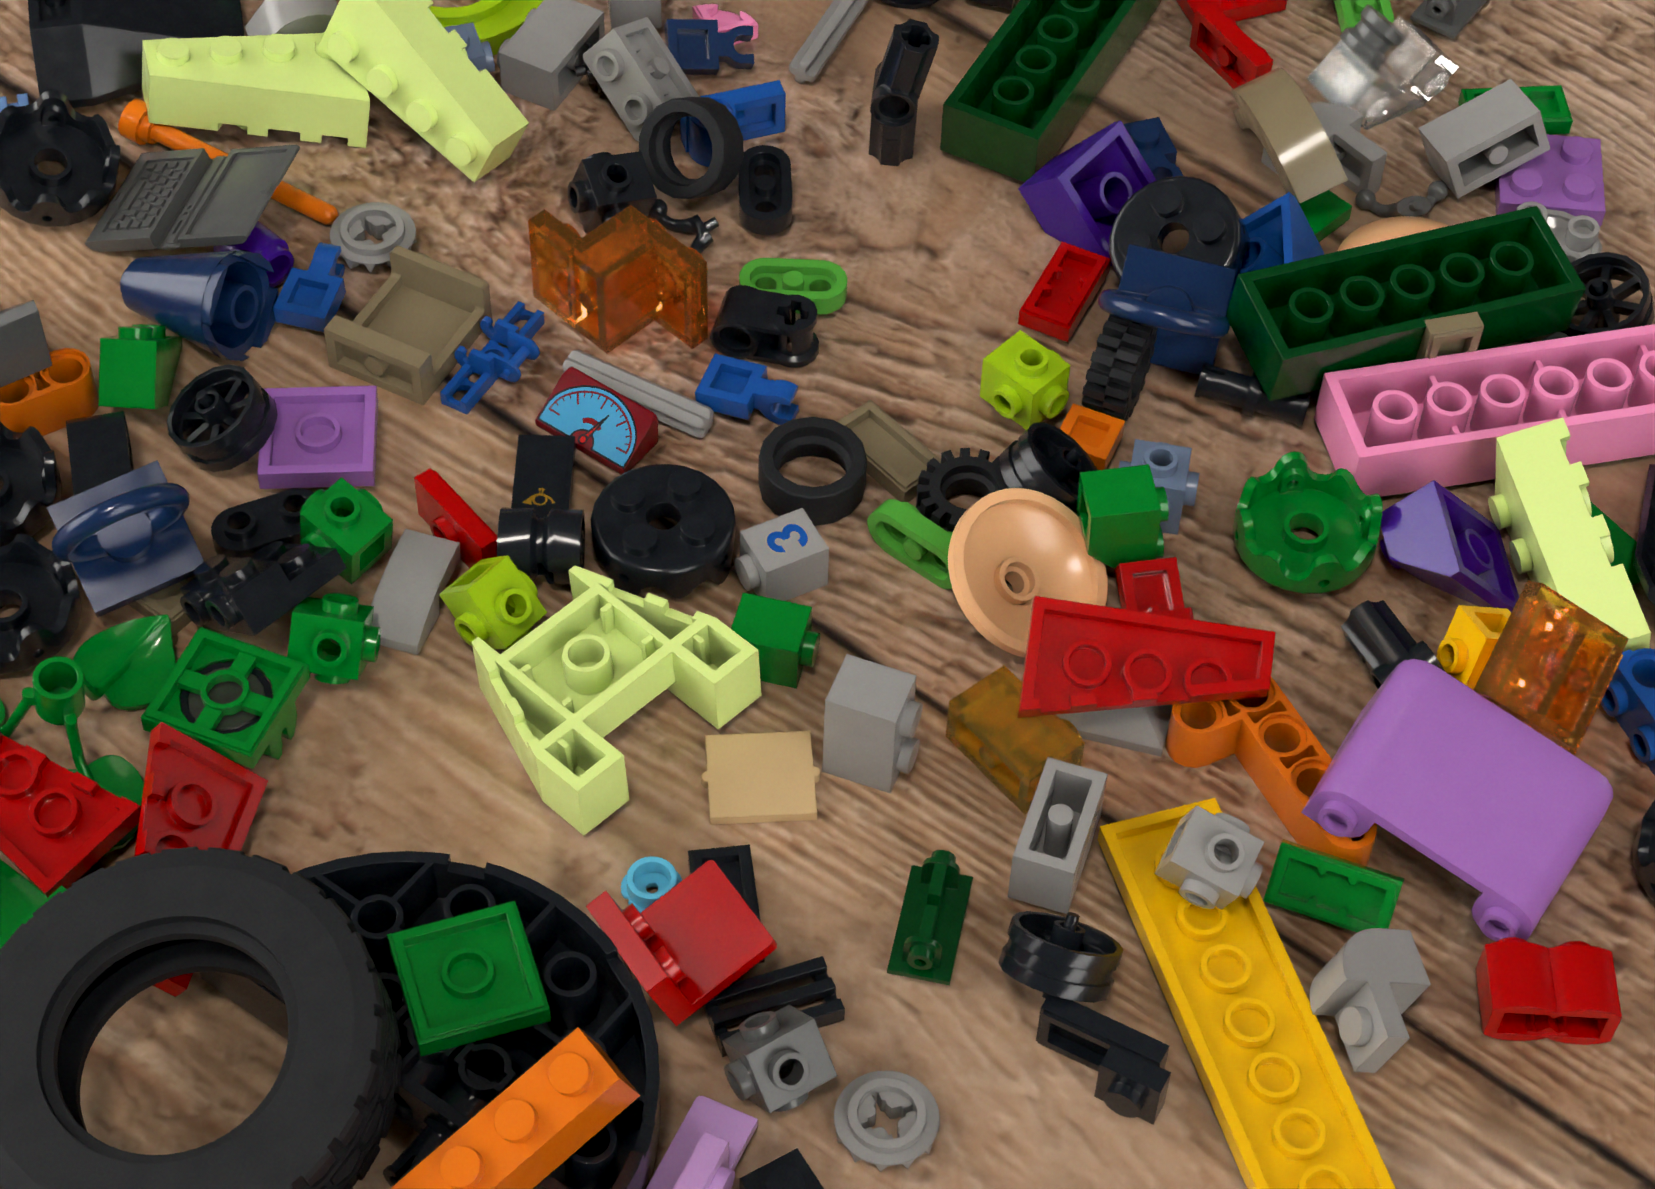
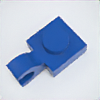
(312, 295)
(740, 386)

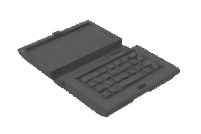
(191, 199)

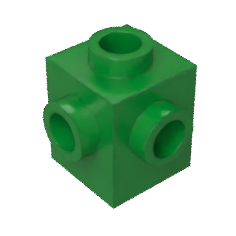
(350, 523)
(334, 637)

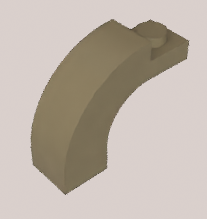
(1289, 133)

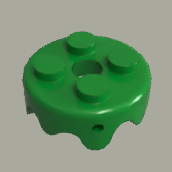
(1298, 498)

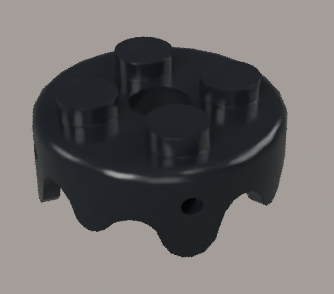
(57, 133)
(1181, 204)
(28, 483)
(670, 558)
(47, 603)

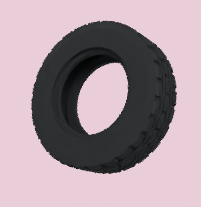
(175, 918)

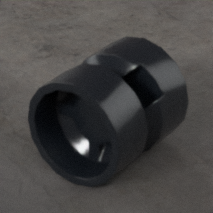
(543, 544)

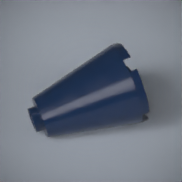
(206, 298)

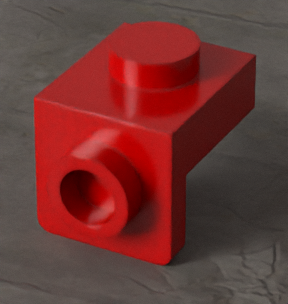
(1152, 587)

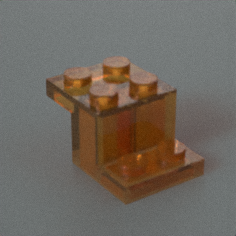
(619, 278)
(1552, 665)

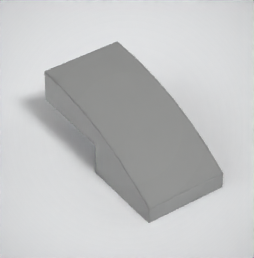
(410, 589)

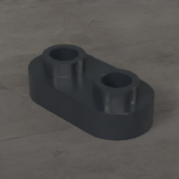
(765, 190)
(253, 525)

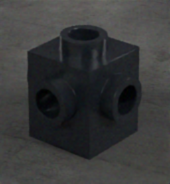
(609, 185)

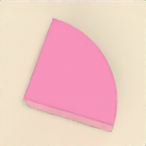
(726, 19)

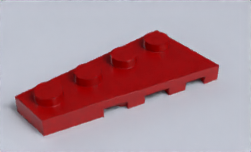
(1124, 659)
(193, 801)
(55, 819)

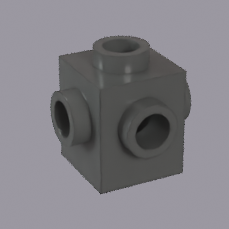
(777, 1059)

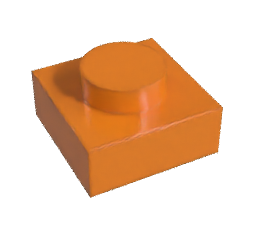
(1094, 432)

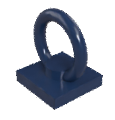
(1180, 298)
(126, 537)

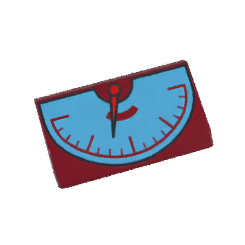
(600, 419)

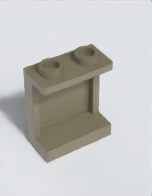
(411, 326)

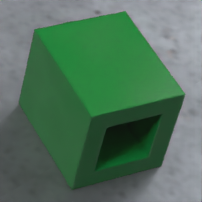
(780, 634)

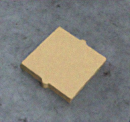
(760, 777)

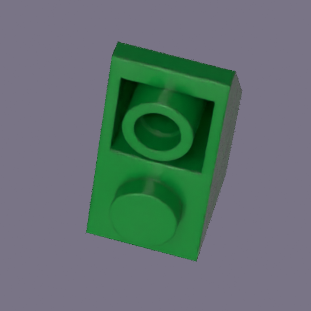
(138, 367)
(1122, 514)

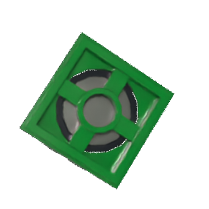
(225, 699)

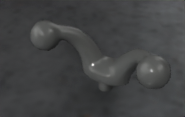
(1408, 206)

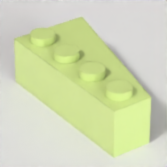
(426, 80)
(253, 84)
(1552, 528)

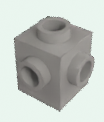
(1211, 859)

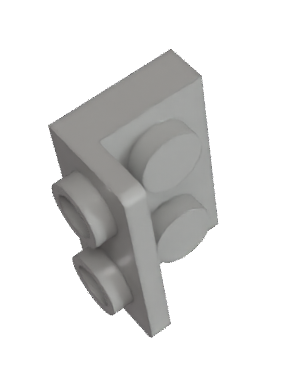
(636, 72)

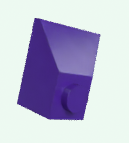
(1086, 187)
(1449, 547)

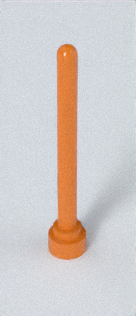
(135, 127)

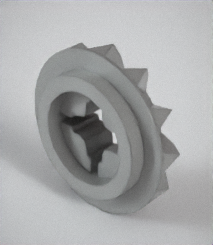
(381, 221)
(897, 1096)

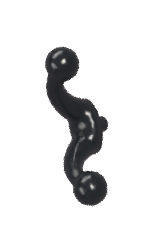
(689, 225)

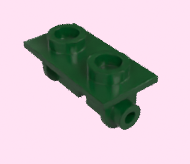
(931, 920)

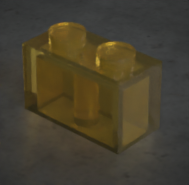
(1005, 747)

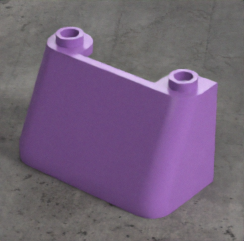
(1465, 792)

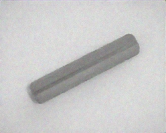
(825, 39)
(666, 404)

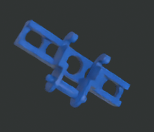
(494, 359)

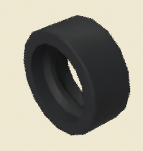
(725, 139)
(812, 438)

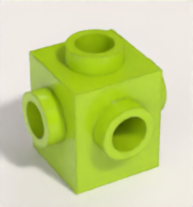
(1025, 380)
(494, 603)

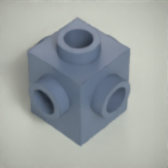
(1171, 470)

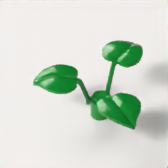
(124, 666)

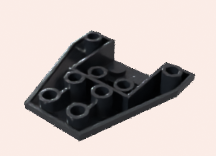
(96, 45)

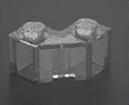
(1402, 83)

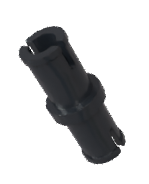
(1248, 394)

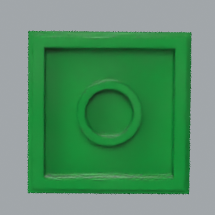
(468, 978)

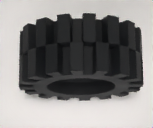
(1119, 367)
(955, 477)

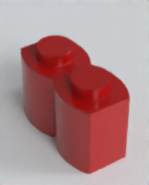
(1548, 992)

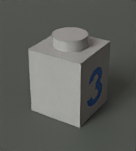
(783, 557)

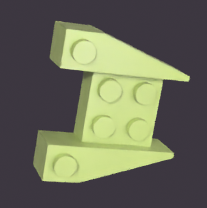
(596, 669)

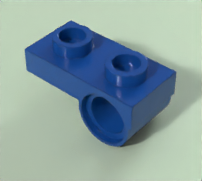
(756, 108)
(1632, 701)

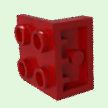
(687, 940)

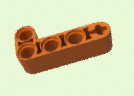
(51, 394)
(1255, 733)

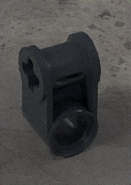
(761, 325)

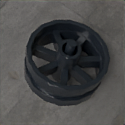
(1603, 302)
(217, 423)
(1046, 462)
(1060, 956)

